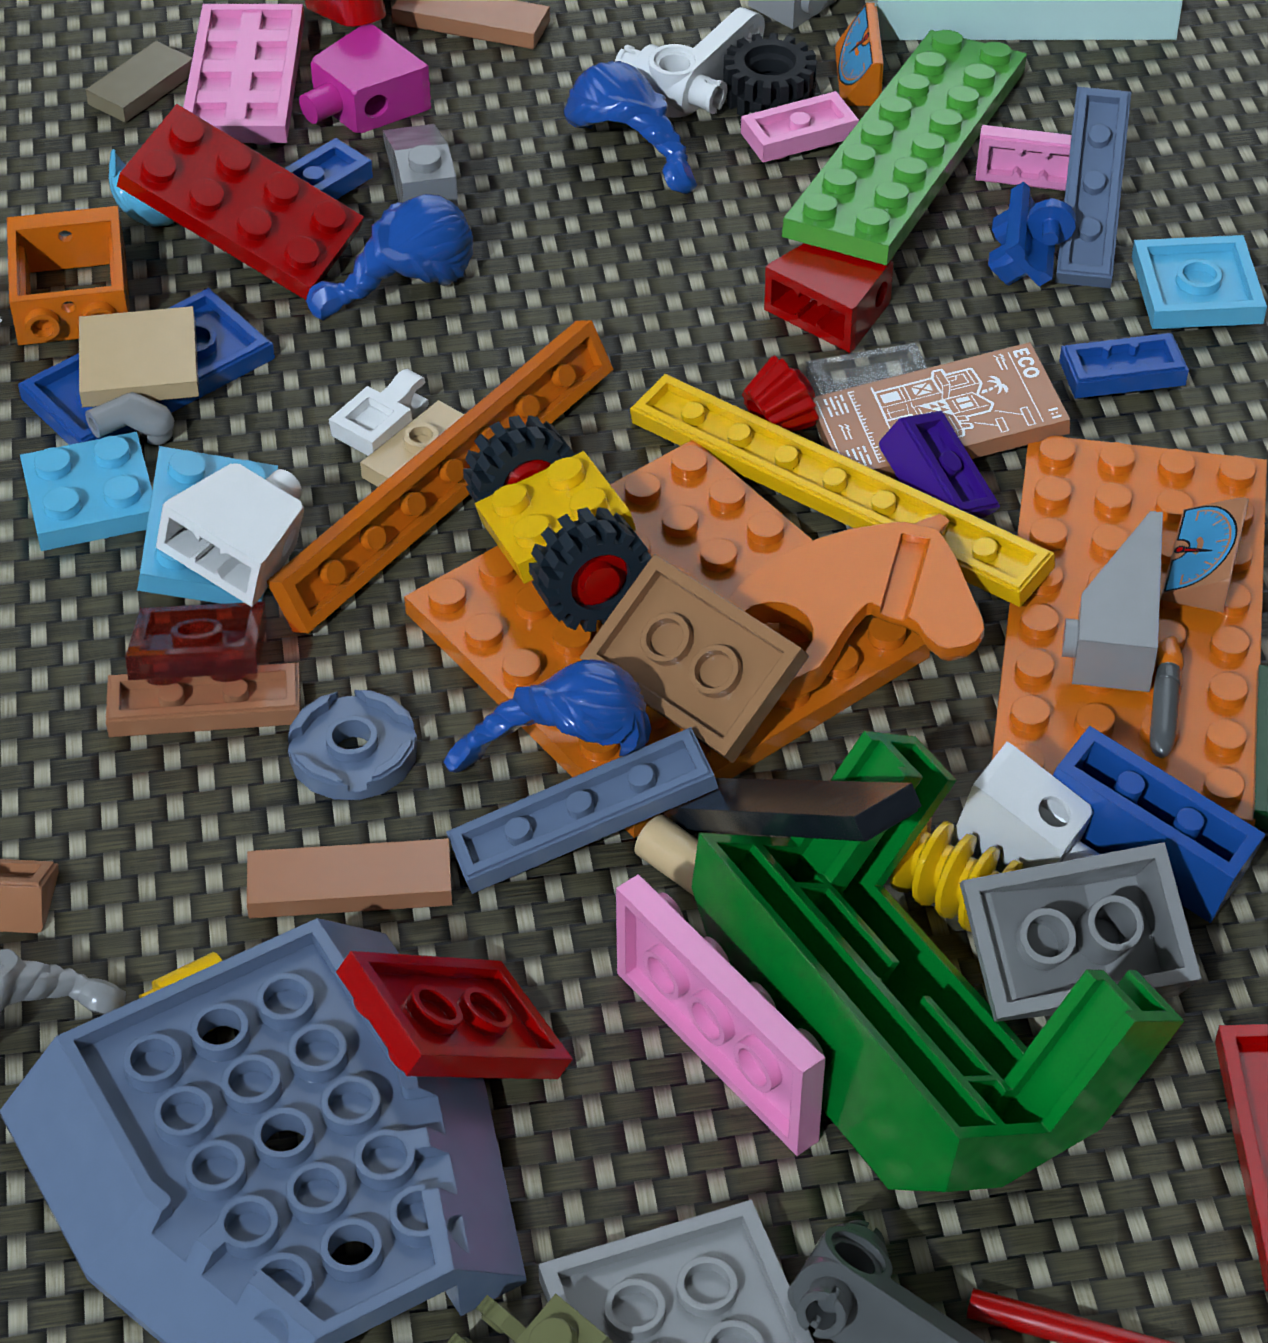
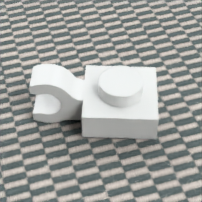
(376, 416)

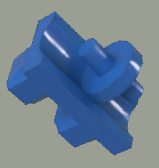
(1029, 236)

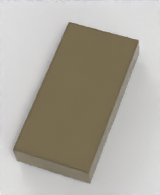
(139, 81)

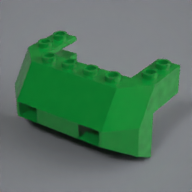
(908, 1044)

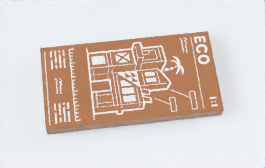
(988, 399)

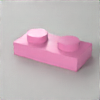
(798, 126)

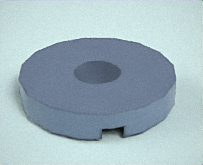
(358, 771)

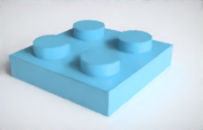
(1198, 282)
(88, 490)

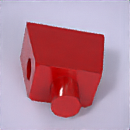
(828, 293)

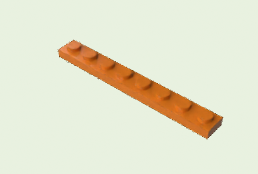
(432, 481)

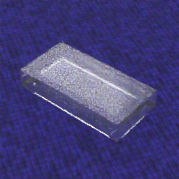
(863, 367)

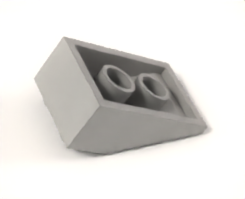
(1093, 912)

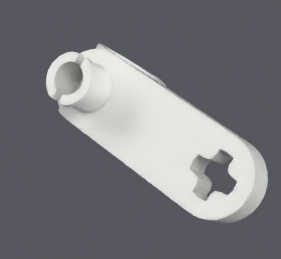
(694, 75)

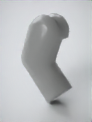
(135, 411)

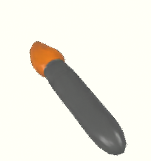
(1166, 697)

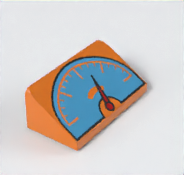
(860, 59)

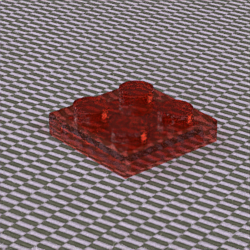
(196, 642)

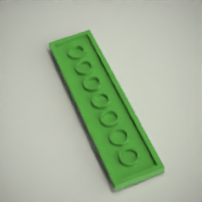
(905, 147)

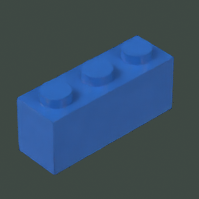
(1146, 806)

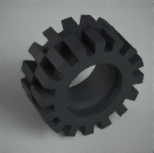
(768, 73)

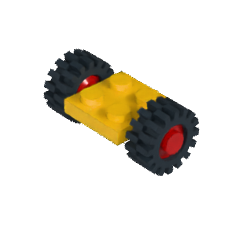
(555, 520)

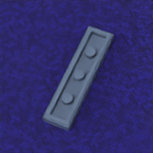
(1094, 186)
(581, 810)

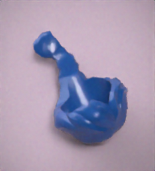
(624, 95)
(415, 238)
(582, 700)

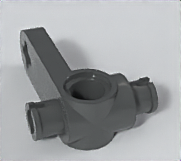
(852, 1299)

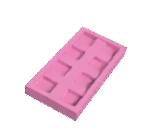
(246, 69)

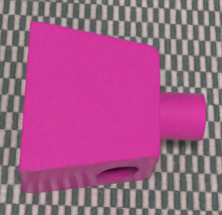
(366, 82)

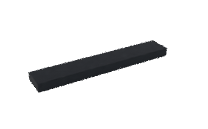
(799, 808)

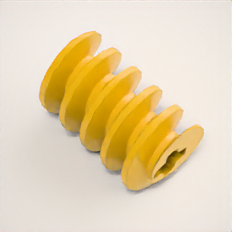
(937, 868)

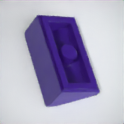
(934, 461)

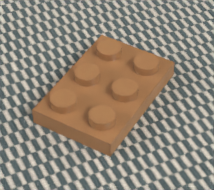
(697, 657)

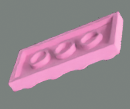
(720, 1014)

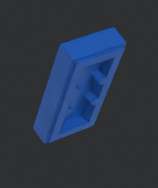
(1123, 365)

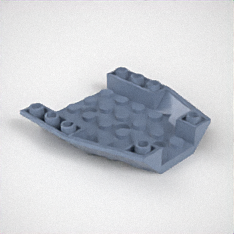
(209, 1234)

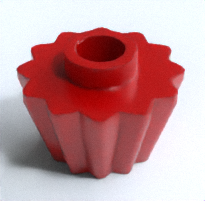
(781, 396)

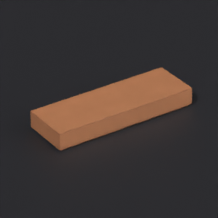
(487, 20)
(204, 704)
(348, 878)

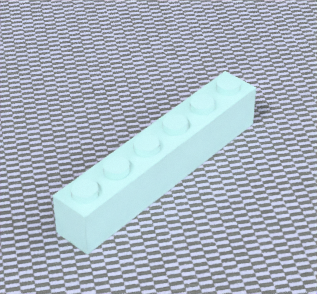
(1031, 19)

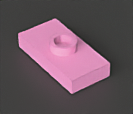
(1023, 156)

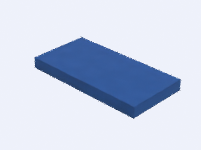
(225, 351)

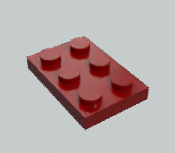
(452, 1016)

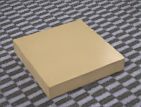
(138, 354)

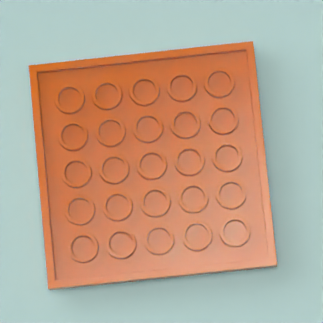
(709, 528)

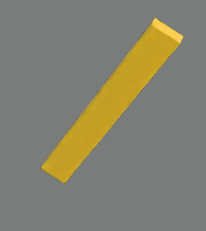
(837, 484)

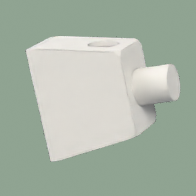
(234, 528)
(1024, 813)

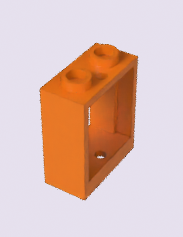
(39, 247)

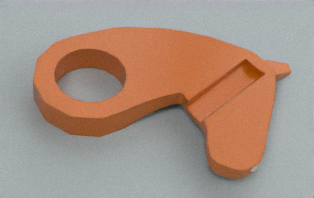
(878, 570)

